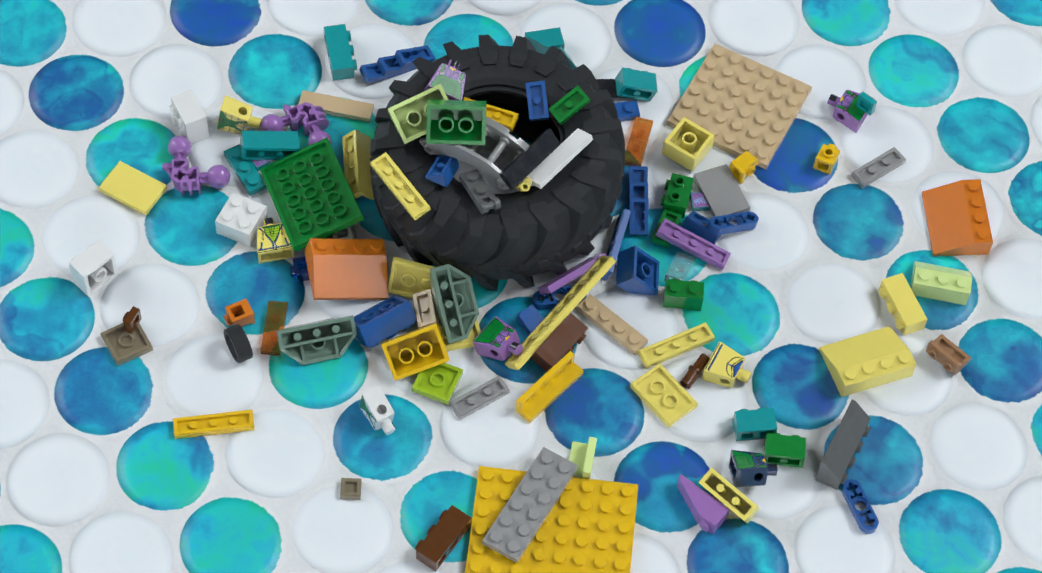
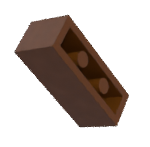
(560, 342)
(443, 537)

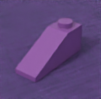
(705, 509)

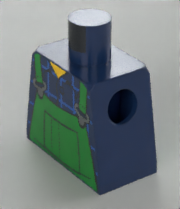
(750, 468)

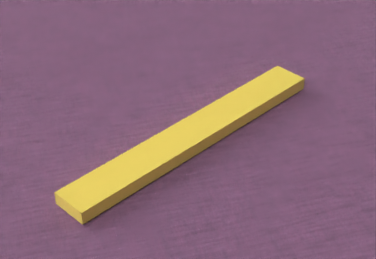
(561, 311)

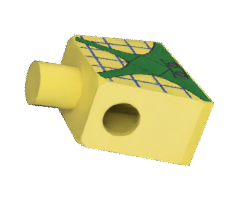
(236, 116)

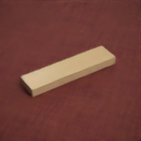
(339, 106)

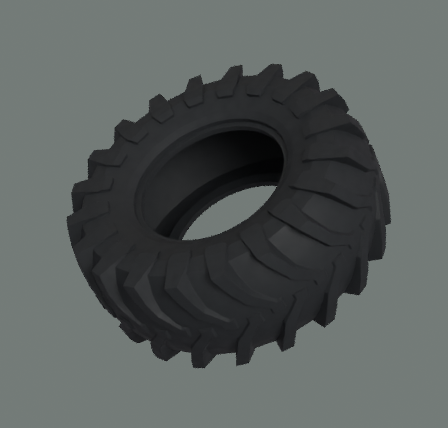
(533, 227)

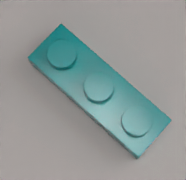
(245, 171)

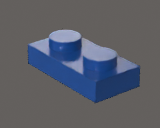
(537, 101)
(627, 110)

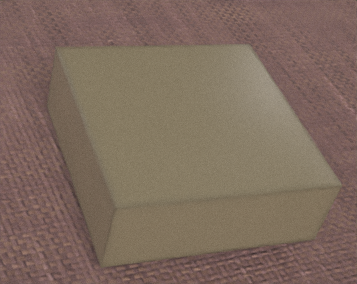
(350, 488)

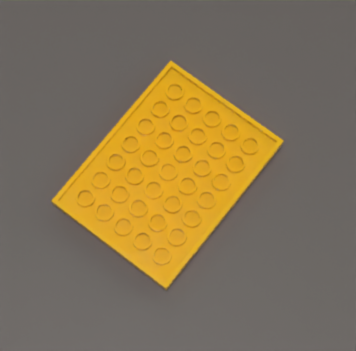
(582, 534)

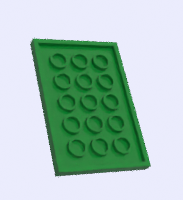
(311, 194)

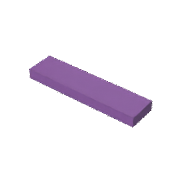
(693, 244)
(569, 275)

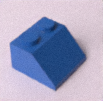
(637, 272)

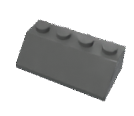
(843, 446)

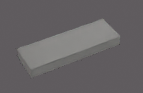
(878, 167)
(479, 397)

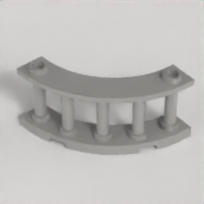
(494, 130)

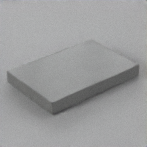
(721, 191)

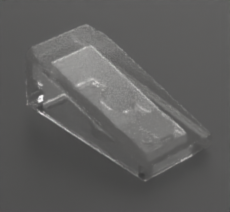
(680, 266)

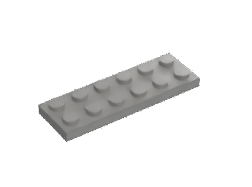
(530, 505)

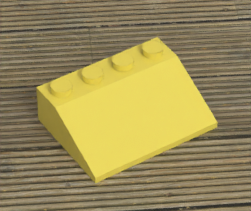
(868, 361)

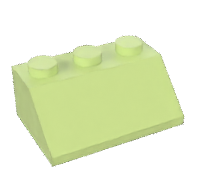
(411, 114)
(941, 283)

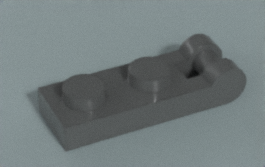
(479, 191)

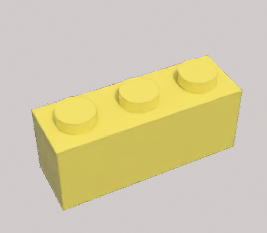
(902, 304)
(729, 495)

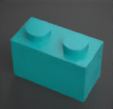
(636, 84)
(754, 423)

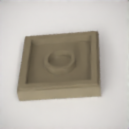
(124, 345)

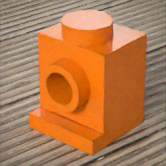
(239, 313)

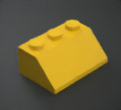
(415, 351)

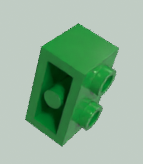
(678, 193)
(683, 294)

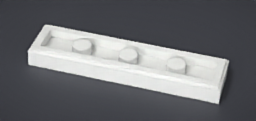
(560, 158)

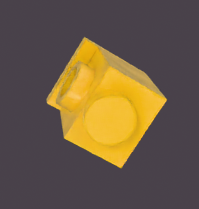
(828, 155)
(743, 166)

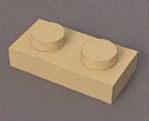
(425, 308)

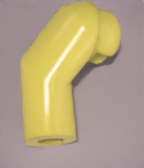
(524, 185)

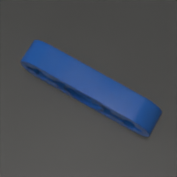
(745, 221)
(547, 304)
(860, 515)

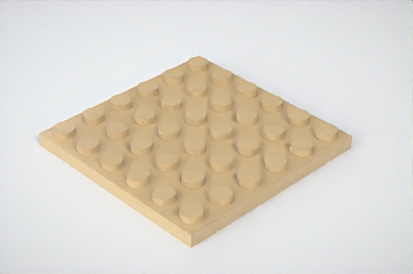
(741, 104)

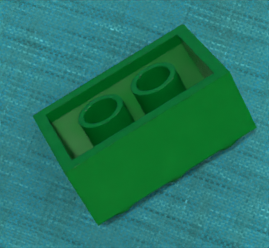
(456, 122)

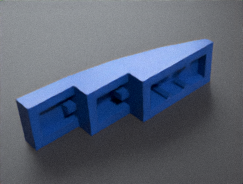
(395, 65)
(638, 200)

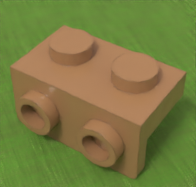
(948, 354)

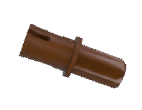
(694, 371)

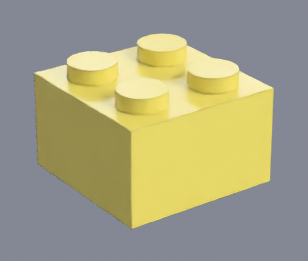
(688, 144)

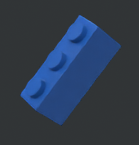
(384, 321)

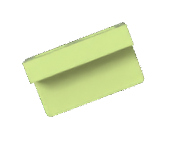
(583, 456)

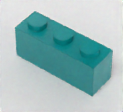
(340, 52)
(268, 144)

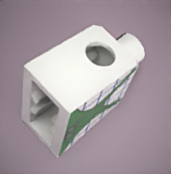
(378, 410)

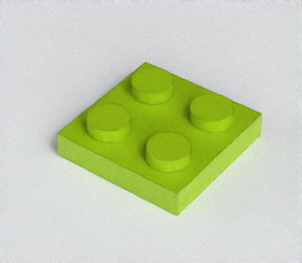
(438, 382)

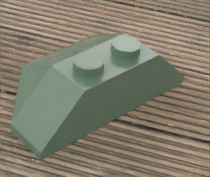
(454, 301)
(318, 339)

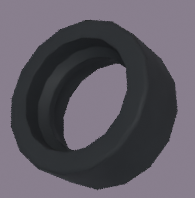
(238, 343)

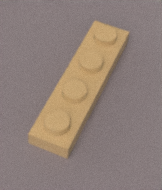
(612, 324)

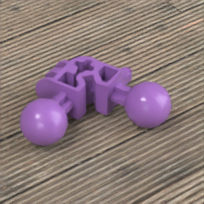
(305, 114)
(189, 178)

